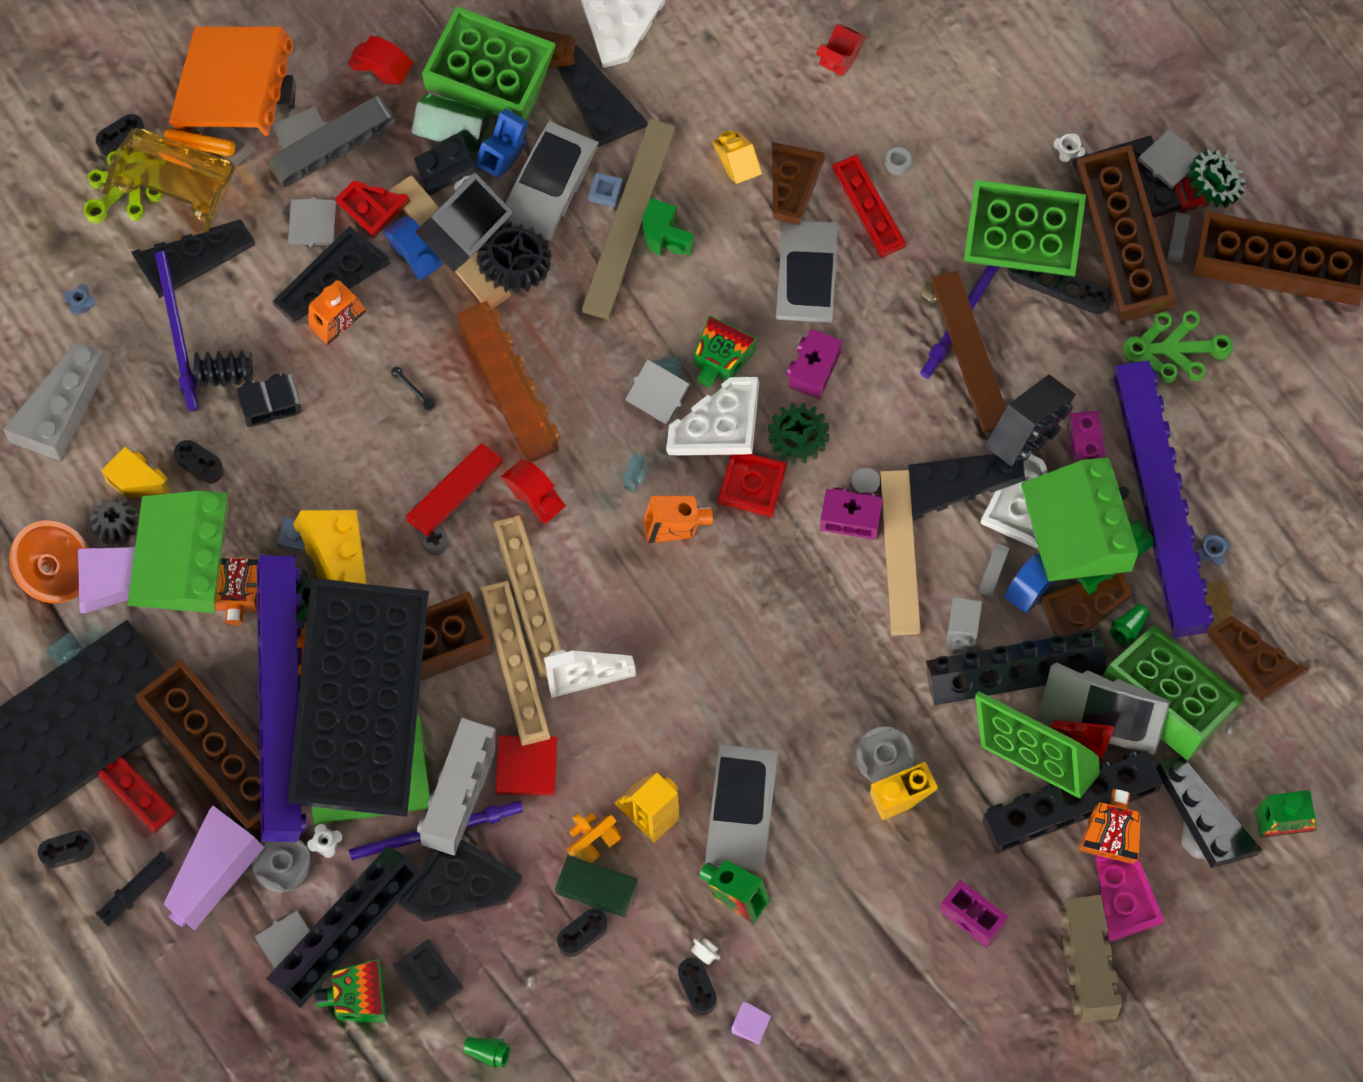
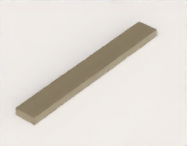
(628, 219)

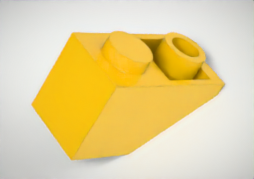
(737, 156)
(132, 476)
(902, 790)

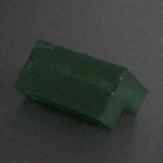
(444, 118)
(597, 886)

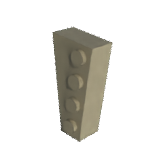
(1090, 959)

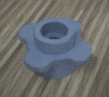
(82, 306)
(1214, 541)

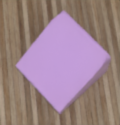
(750, 1023)

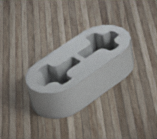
(994, 570)

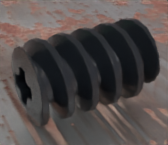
(223, 368)

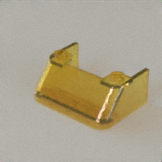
(171, 170)

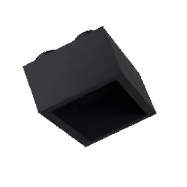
(464, 222)
(1031, 420)

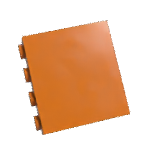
(232, 78)

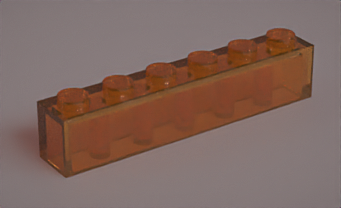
(507, 381)

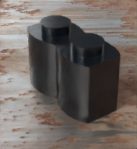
(269, 399)

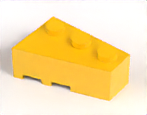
(333, 543)
(651, 805)

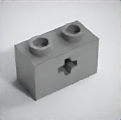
(963, 625)

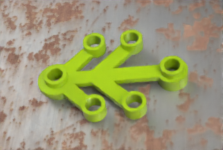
(108, 200)

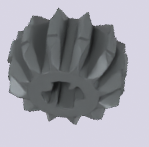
(111, 510)

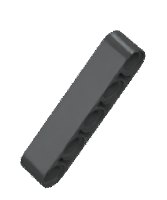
(331, 141)

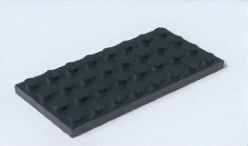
(358, 697)
(73, 725)

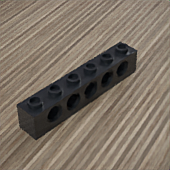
(1003, 675)
(1006, 835)
(344, 926)

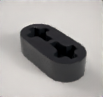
(117, 133)
(202, 456)
(65, 842)
(587, 938)
(691, 989)

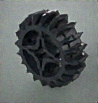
(530, 263)

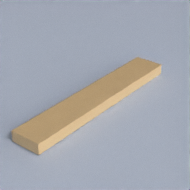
(420, 210)
(900, 553)
(527, 590)
(515, 663)

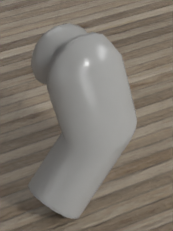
(1189, 843)

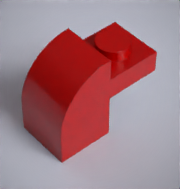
(841, 49)
(381, 58)
(534, 488)

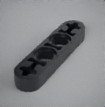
(1057, 289)

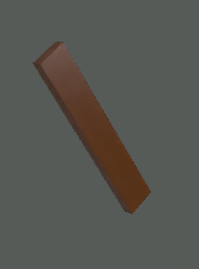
(969, 349)

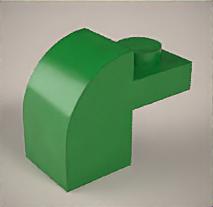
(660, 230)

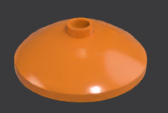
(52, 546)

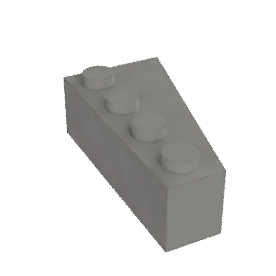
(58, 404)
(458, 787)

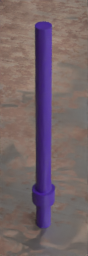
(940, 351)
(187, 380)
(492, 815)

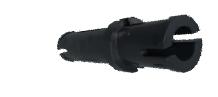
(133, 889)

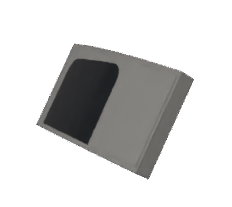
(550, 179)
(807, 271)
(1096, 700)
(741, 806)

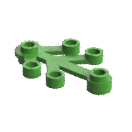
(1174, 349)

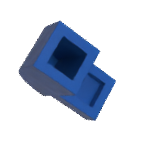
(504, 146)
(410, 246)
(1028, 585)

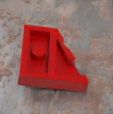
(371, 206)
(1092, 736)

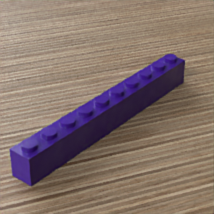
(1162, 499)
(278, 693)

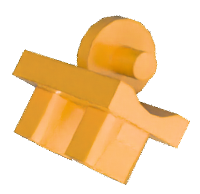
(603, 829)

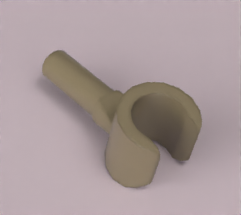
(927, 294)

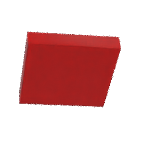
(752, 483)
(526, 768)

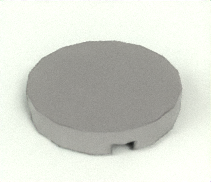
(884, 753)
(282, 865)

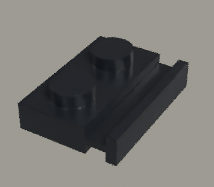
(445, 164)
(428, 976)

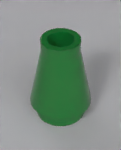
(1127, 627)
(488, 1050)

